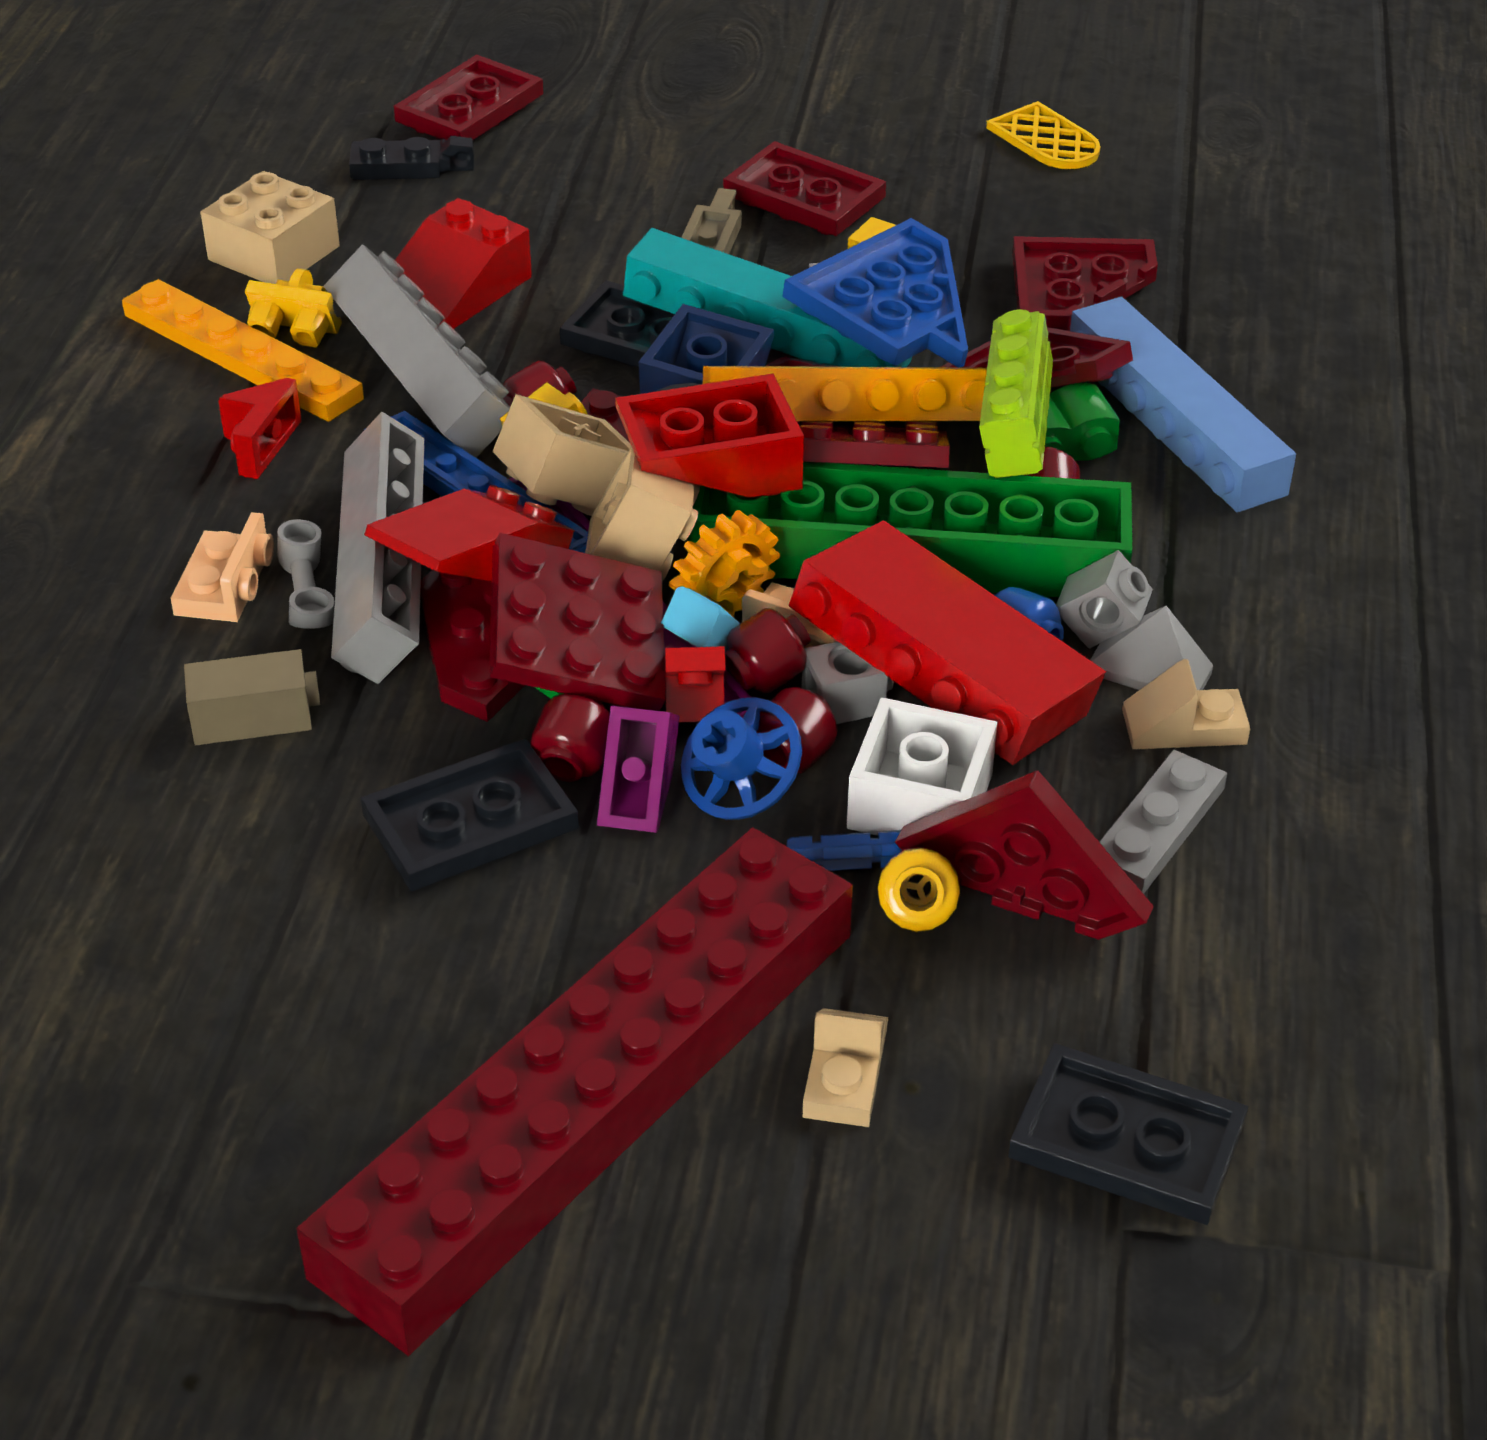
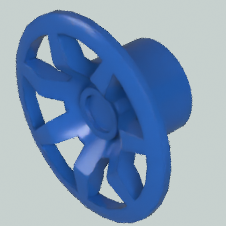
(734, 752)

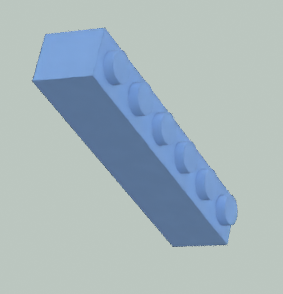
(1190, 410)

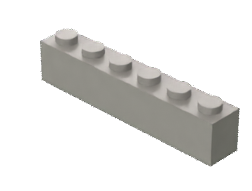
(420, 349)
(375, 585)

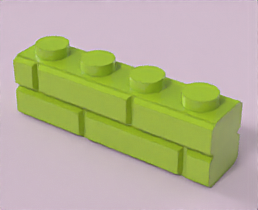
(1016, 394)

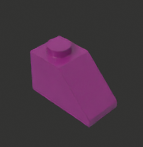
(637, 768)

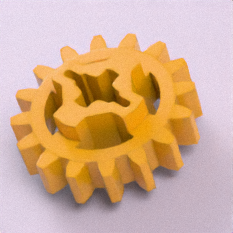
(728, 560)

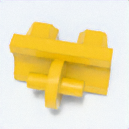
(292, 304)

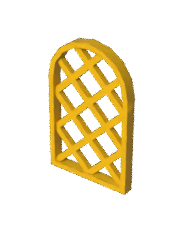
(1001, 125)

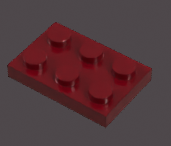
(468, 99)
(805, 188)

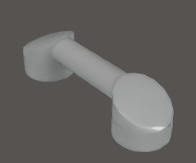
(300, 554)

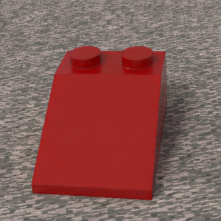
(466, 259)
(718, 435)
(461, 528)

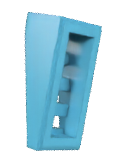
(698, 619)

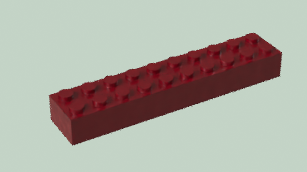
(572, 1091)

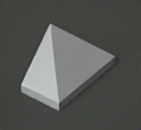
(1149, 650)

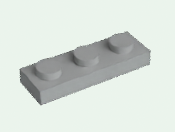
(1163, 816)

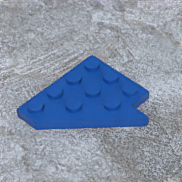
(889, 295)

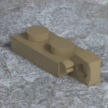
(715, 224)

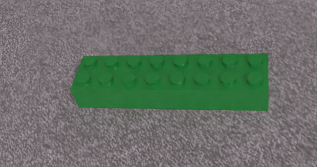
(986, 527)

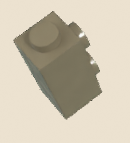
(249, 696)

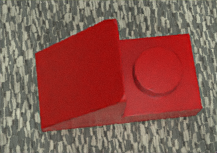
(259, 423)
(694, 681)

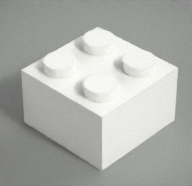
(917, 765)

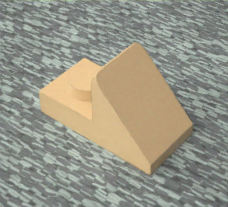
(1178, 715)
(844, 1067)

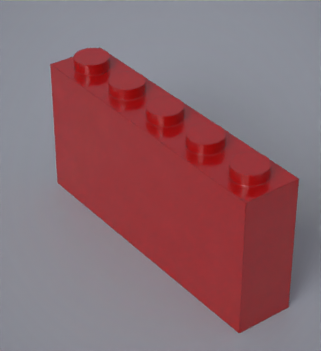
(946, 638)

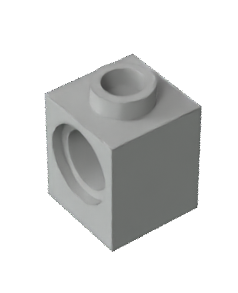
(1104, 599)
(844, 681)

